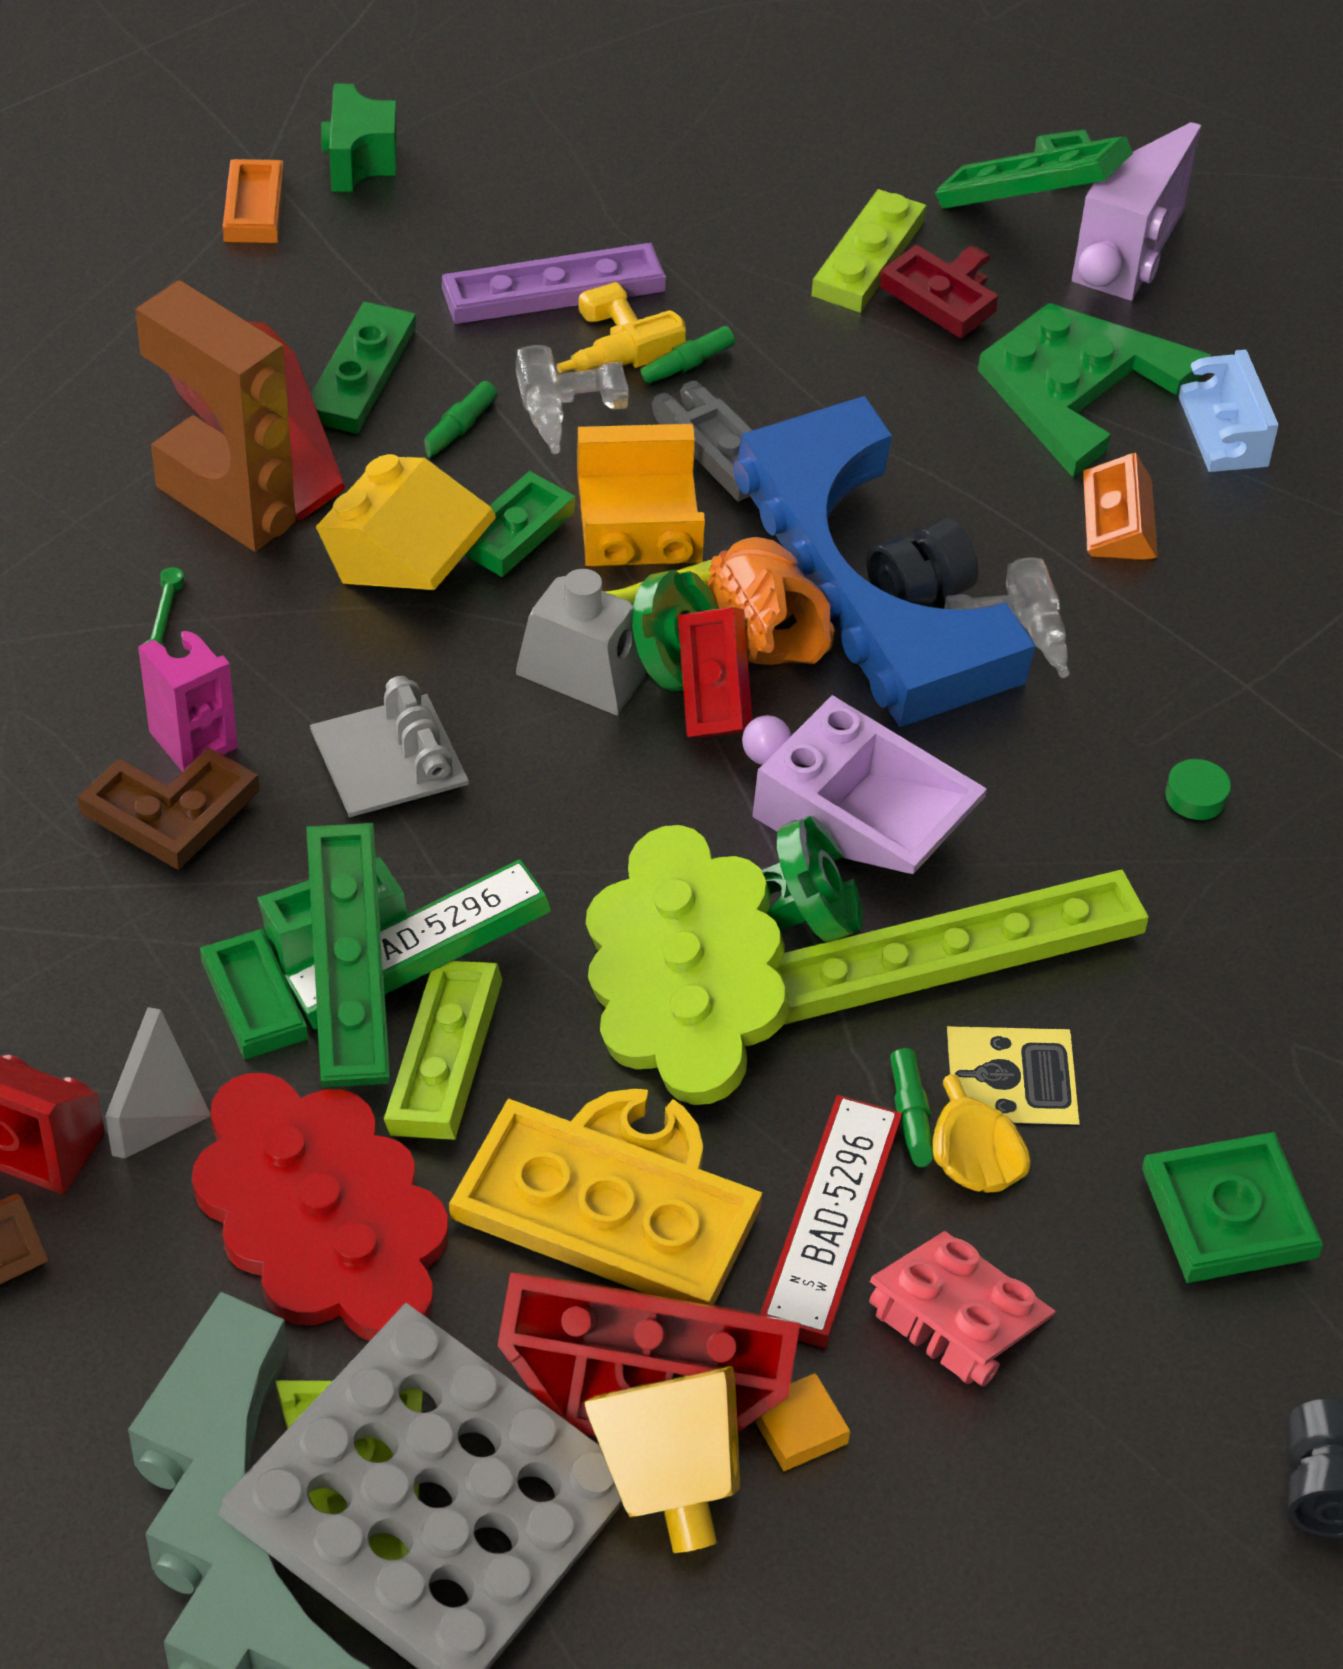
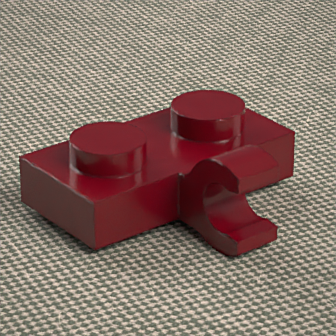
(942, 291)

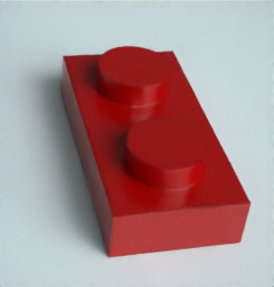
(715, 672)

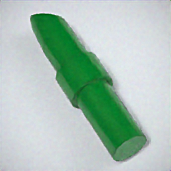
(688, 355)
(460, 418)
(913, 1104)

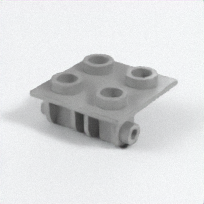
(389, 751)

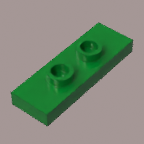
(362, 366)

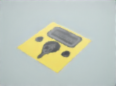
(1017, 1071)

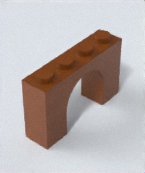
(239, 371)

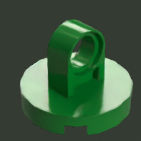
(656, 621)
(811, 883)

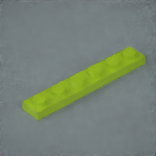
(960, 944)

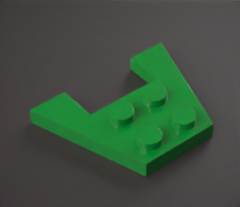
(1065, 362)

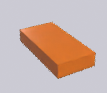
(253, 201)

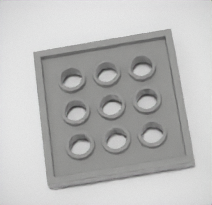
(395, 1596)

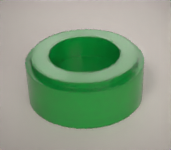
(1197, 789)

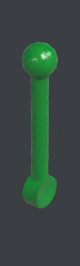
(171, 581)

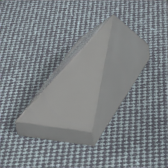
(154, 1091)

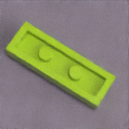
(869, 245)
(443, 1050)

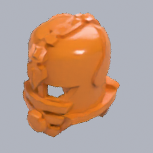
(770, 588)

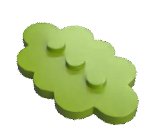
(687, 964)

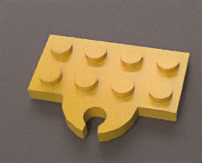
(610, 1196)

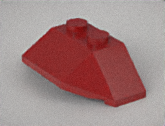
(601, 1339)

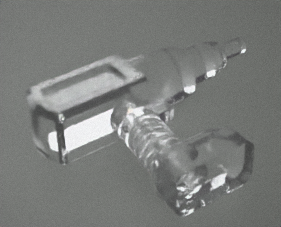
(545, 389)
(1033, 604)

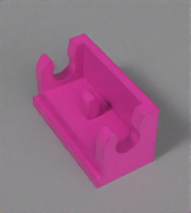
(188, 700)

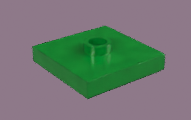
(1231, 1207)

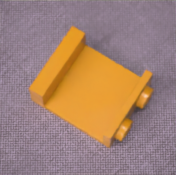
(638, 495)

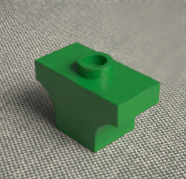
(359, 138)

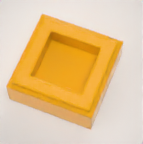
(803, 1424)

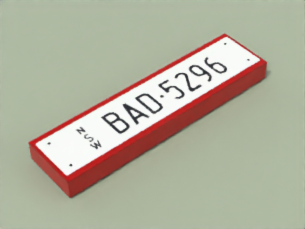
(832, 1218)

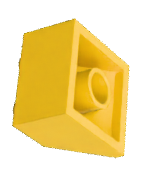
(402, 525)

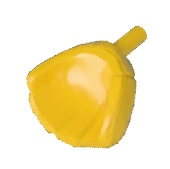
(978, 1143)

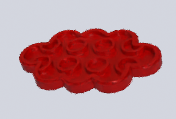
(318, 1204)

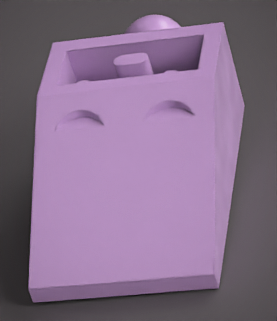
(1134, 215)
(862, 782)

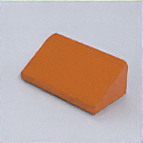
(1120, 510)

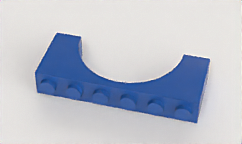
(911, 653)

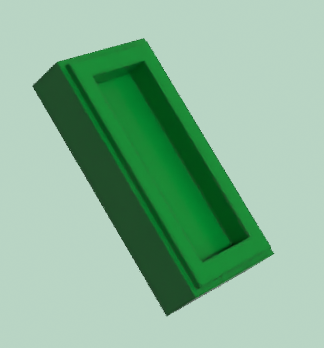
(253, 994)

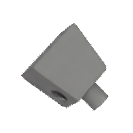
(582, 643)

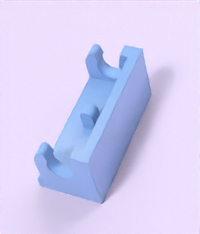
(1230, 413)

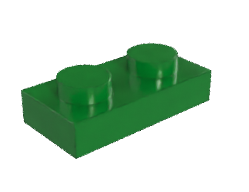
(523, 520)

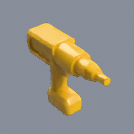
(631, 338)

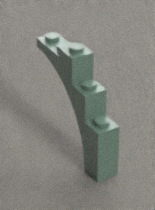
(201, 1439)

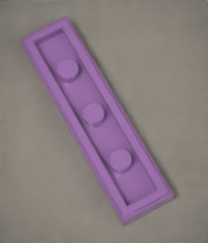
(550, 282)

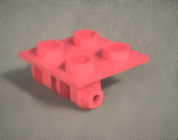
(963, 1299)

